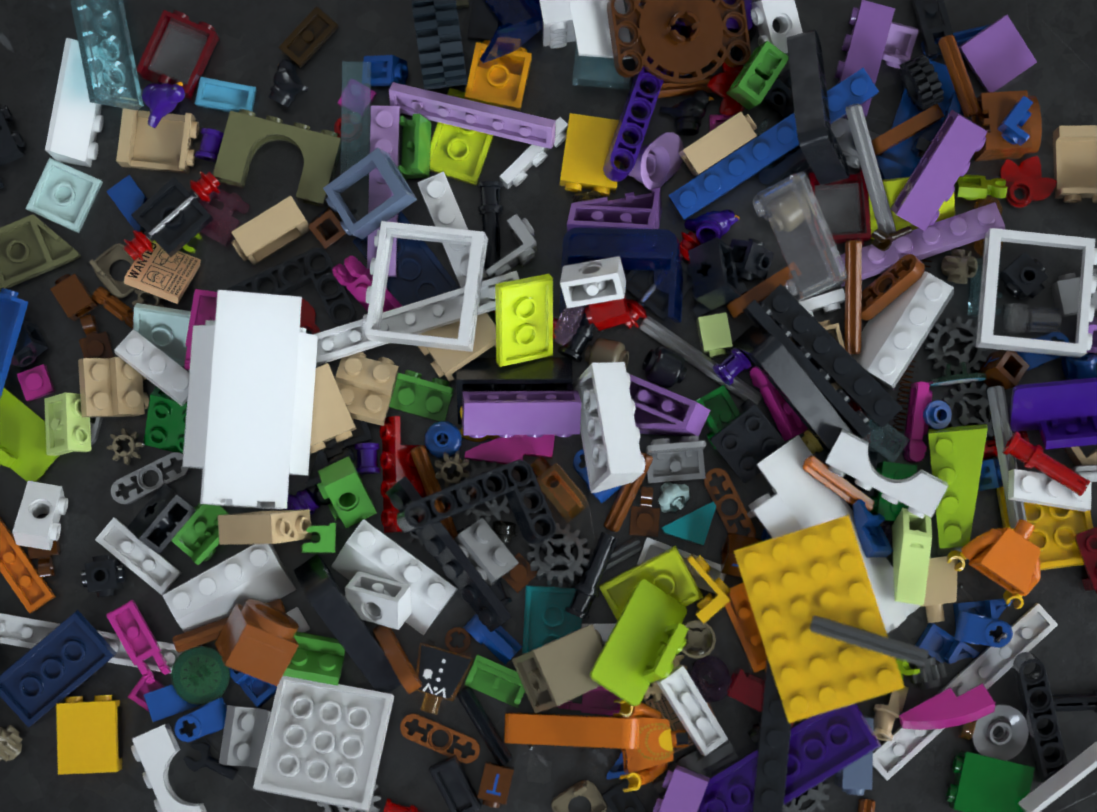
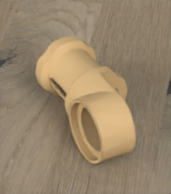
(886, 714)

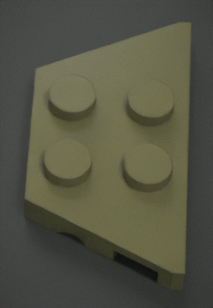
(30, 250)

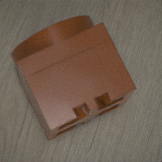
(993, 110)
(258, 641)

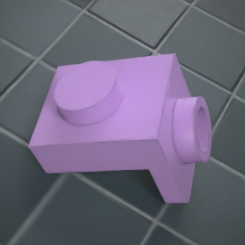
(899, 44)

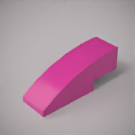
(512, 449)
(948, 710)

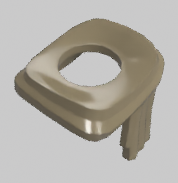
(102, 270)
(581, 788)

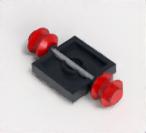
(172, 216)
(642, 286)

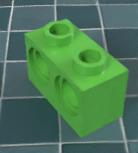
(758, 75)

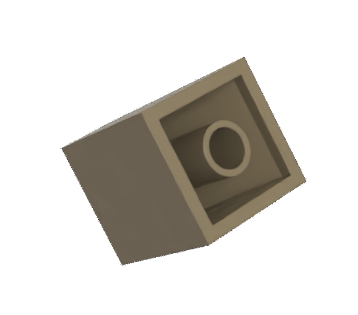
(560, 668)

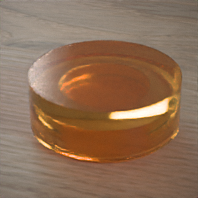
(967, 730)

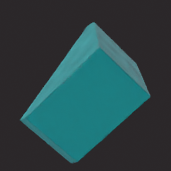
(692, 526)

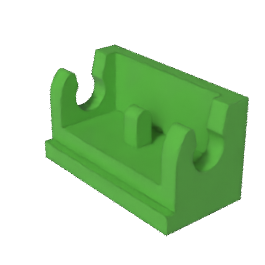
(415, 147)
(326, 540)
(495, 681)

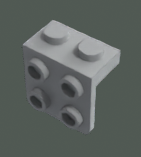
(524, 235)
(676, 460)
(486, 551)

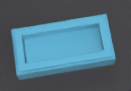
(224, 95)

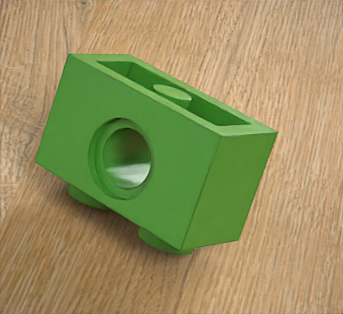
(346, 491)

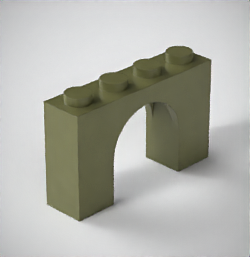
(247, 133)

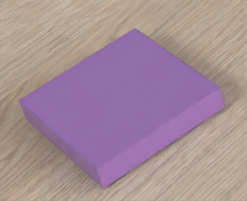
(997, 54)

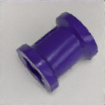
(209, 145)
(731, 366)
(367, 458)

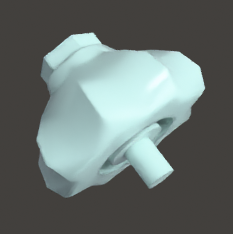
(673, 497)

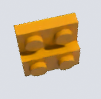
(499, 80)

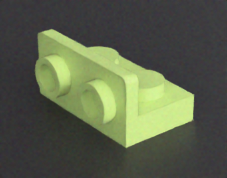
(65, 425)

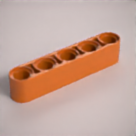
(572, 730)

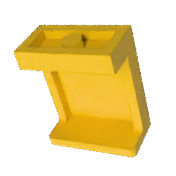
(586, 152)
(87, 735)

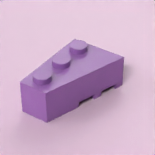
(628, 212)
(664, 411)

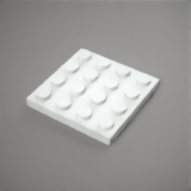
(324, 742)

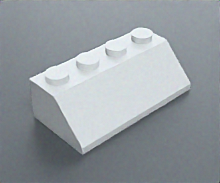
(73, 117)
(901, 328)
(608, 426)
(378, 555)
(213, 594)

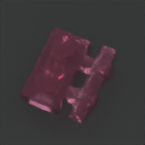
(223, 224)

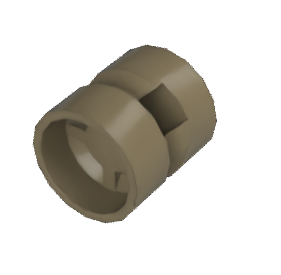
(699, 639)

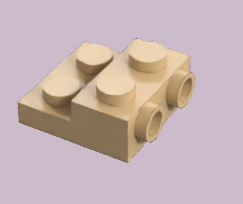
(367, 386)
(111, 388)

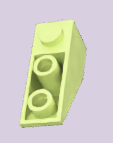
(911, 556)

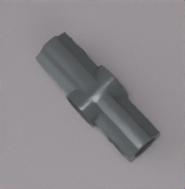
(699, 763)

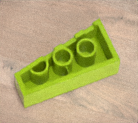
(957, 460)

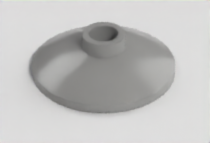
(1008, 741)

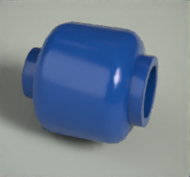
(452, 444)

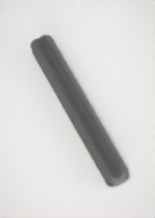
(869, 640)

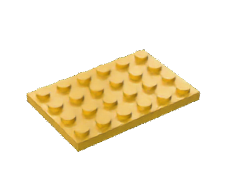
(822, 576)

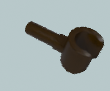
(884, 241)

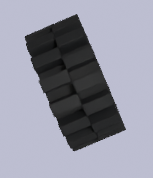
(921, 82)

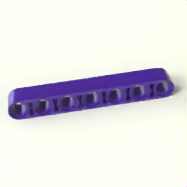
(632, 126)

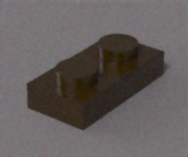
(308, 37)

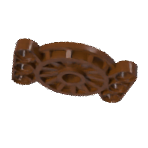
(661, 48)

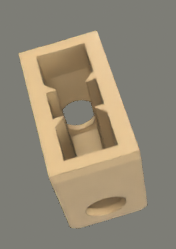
(940, 587)

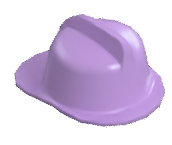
(658, 160)

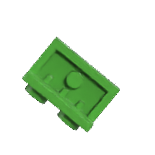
(200, 533)

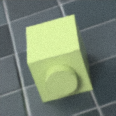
(714, 334)

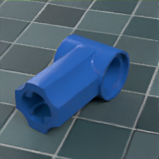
(497, 641)

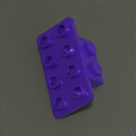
(1060, 411)

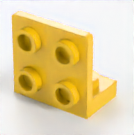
(709, 604)

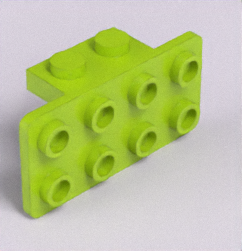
(22, 439)
(641, 644)

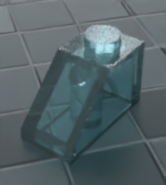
(597, 72)

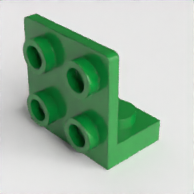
(165, 423)

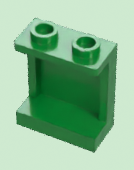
(988, 784)

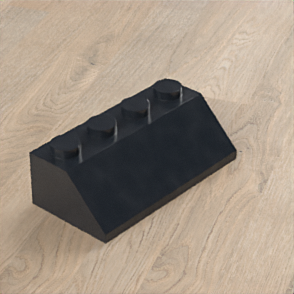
(532, 375)

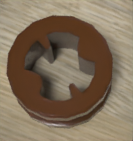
(448, 638)

